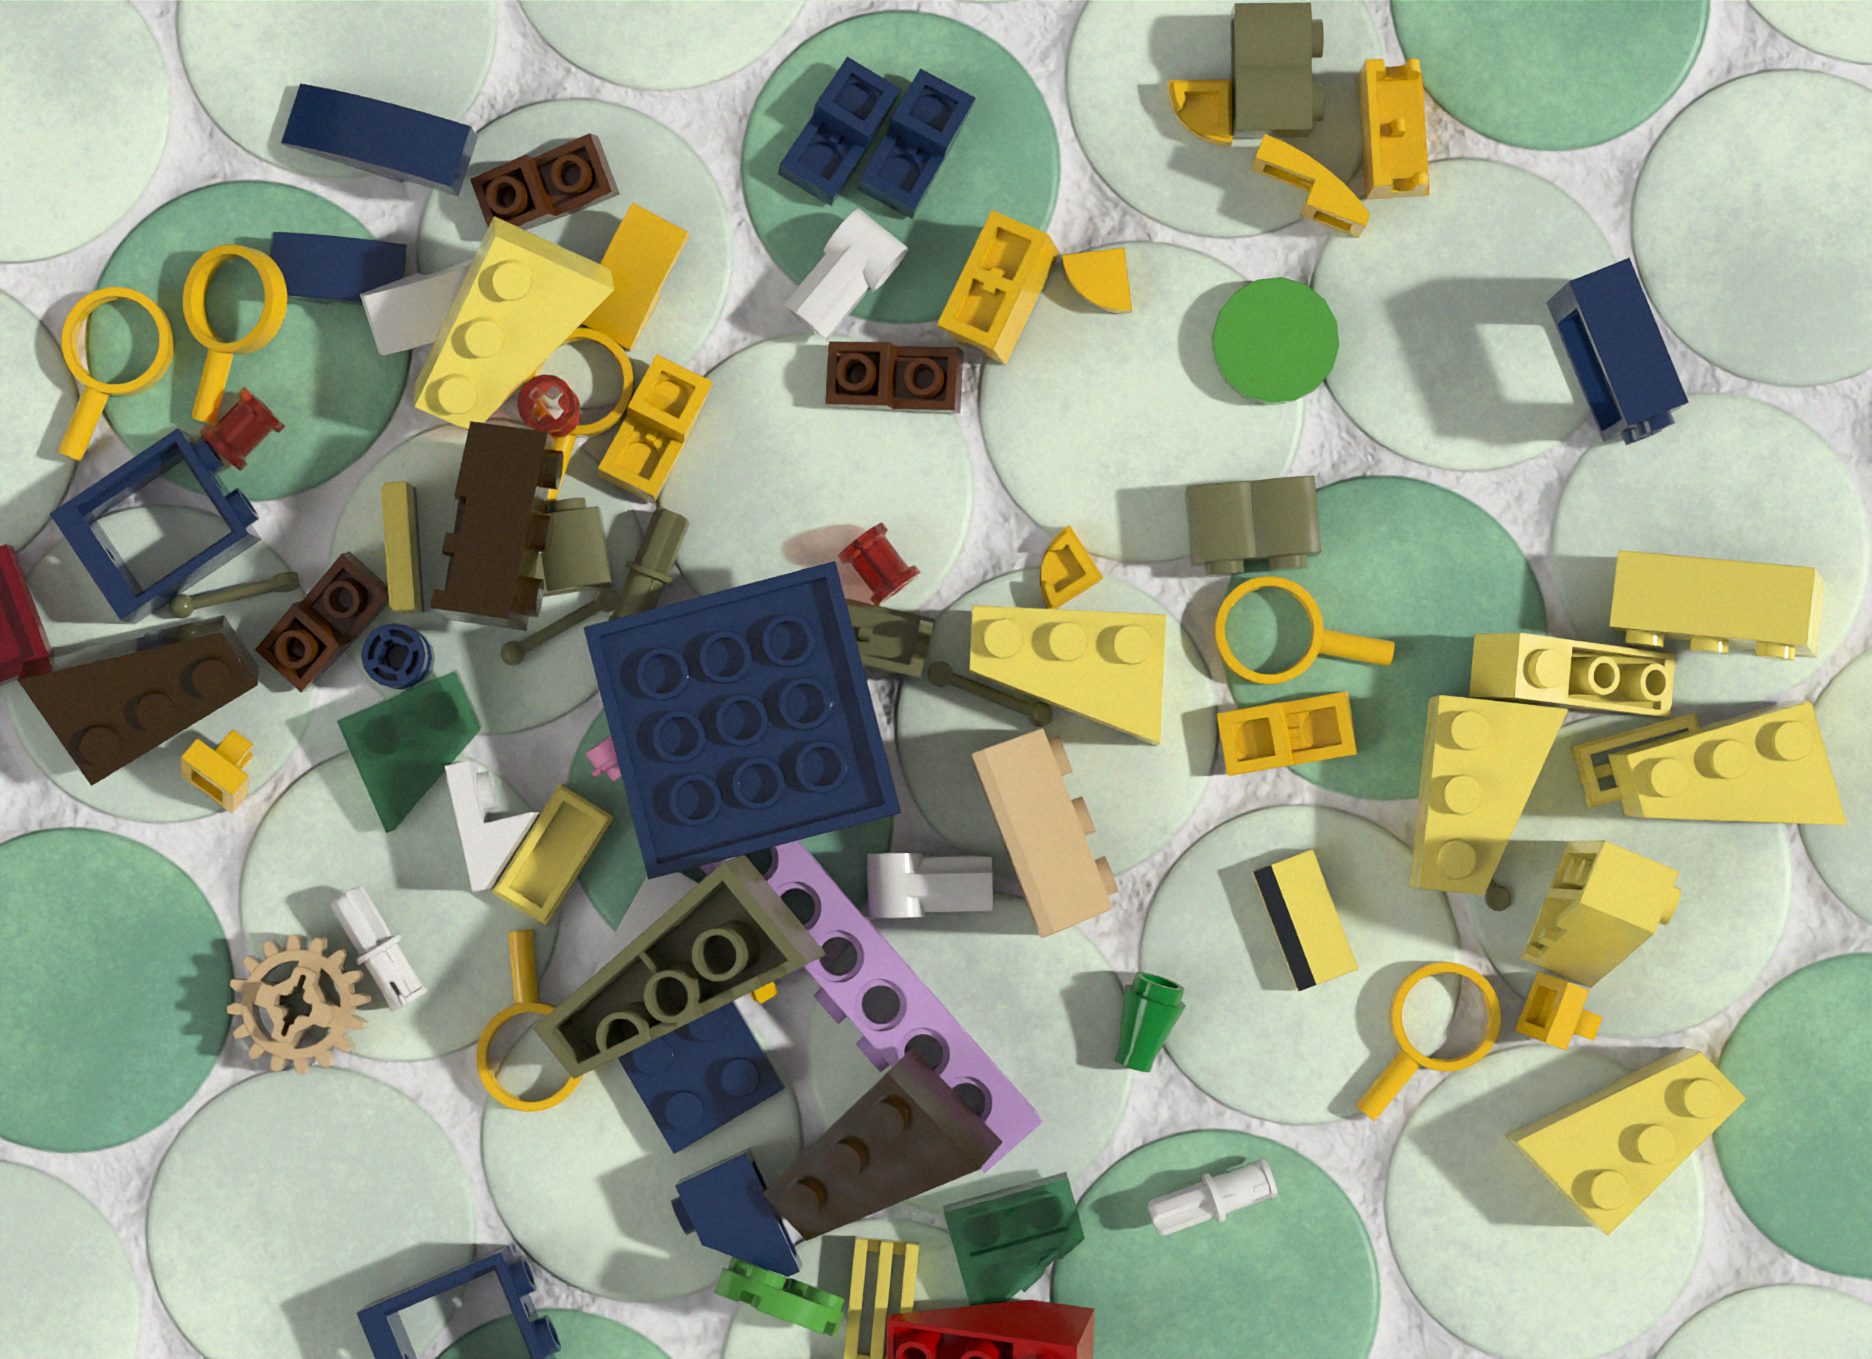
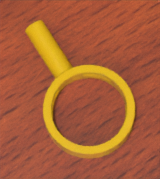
(221, 352)
(97, 393)
(613, 418)
(1322, 640)
(525, 1000)
(1408, 1058)

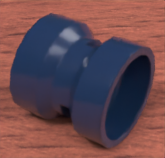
(407, 661)

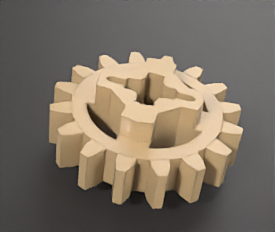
(272, 995)

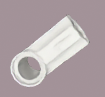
(855, 261)
(915, 884)

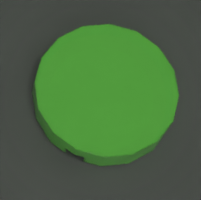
(1275, 341)

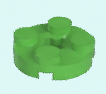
(797, 1303)

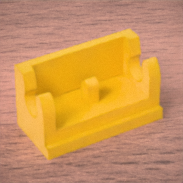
(1393, 130)
(999, 286)

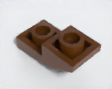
(546, 186)
(894, 377)
(324, 622)

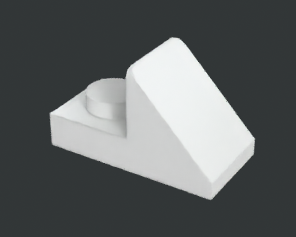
(485, 843)

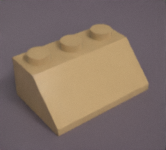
(1044, 831)

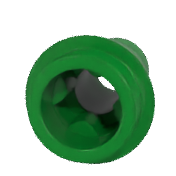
(1147, 1019)

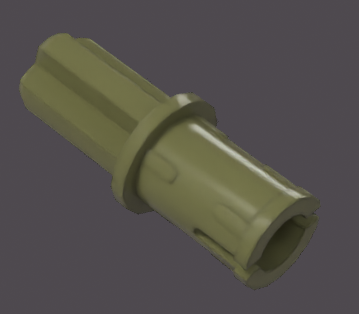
(652, 563)

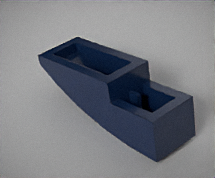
(380, 138)

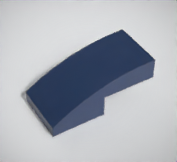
(839, 131)
(916, 143)
(335, 267)

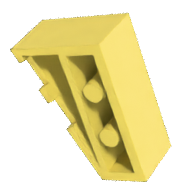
(506, 321)
(1717, 604)
(1077, 660)
(1737, 769)
(1474, 786)
(1600, 910)
(1629, 1136)

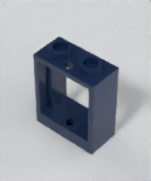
(1618, 353)
(102, 561)
(390, 1340)

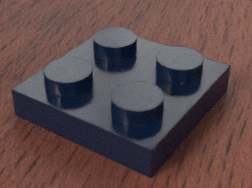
(701, 1075)

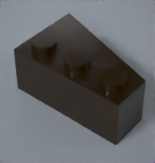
(499, 527)
(138, 692)
(883, 1150)

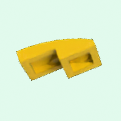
(1328, 197)
(639, 264)
(655, 429)
(1287, 733)

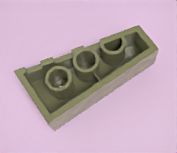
(692, 960)

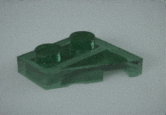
(409, 741)
(1012, 1236)

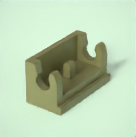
(891, 639)

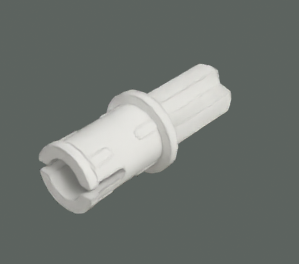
(377, 948)
(1213, 1198)

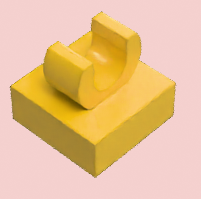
(219, 771)
(1556, 1012)

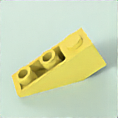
(1571, 674)

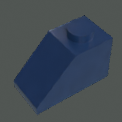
(733, 1216)

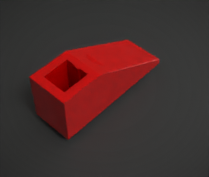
(993, 1332)

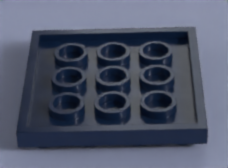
(742, 720)

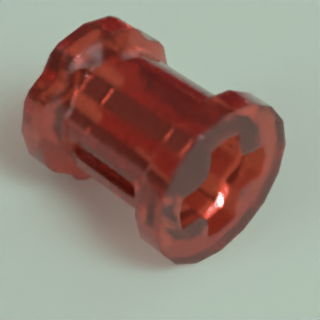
(551, 387)
(242, 428)
(879, 564)

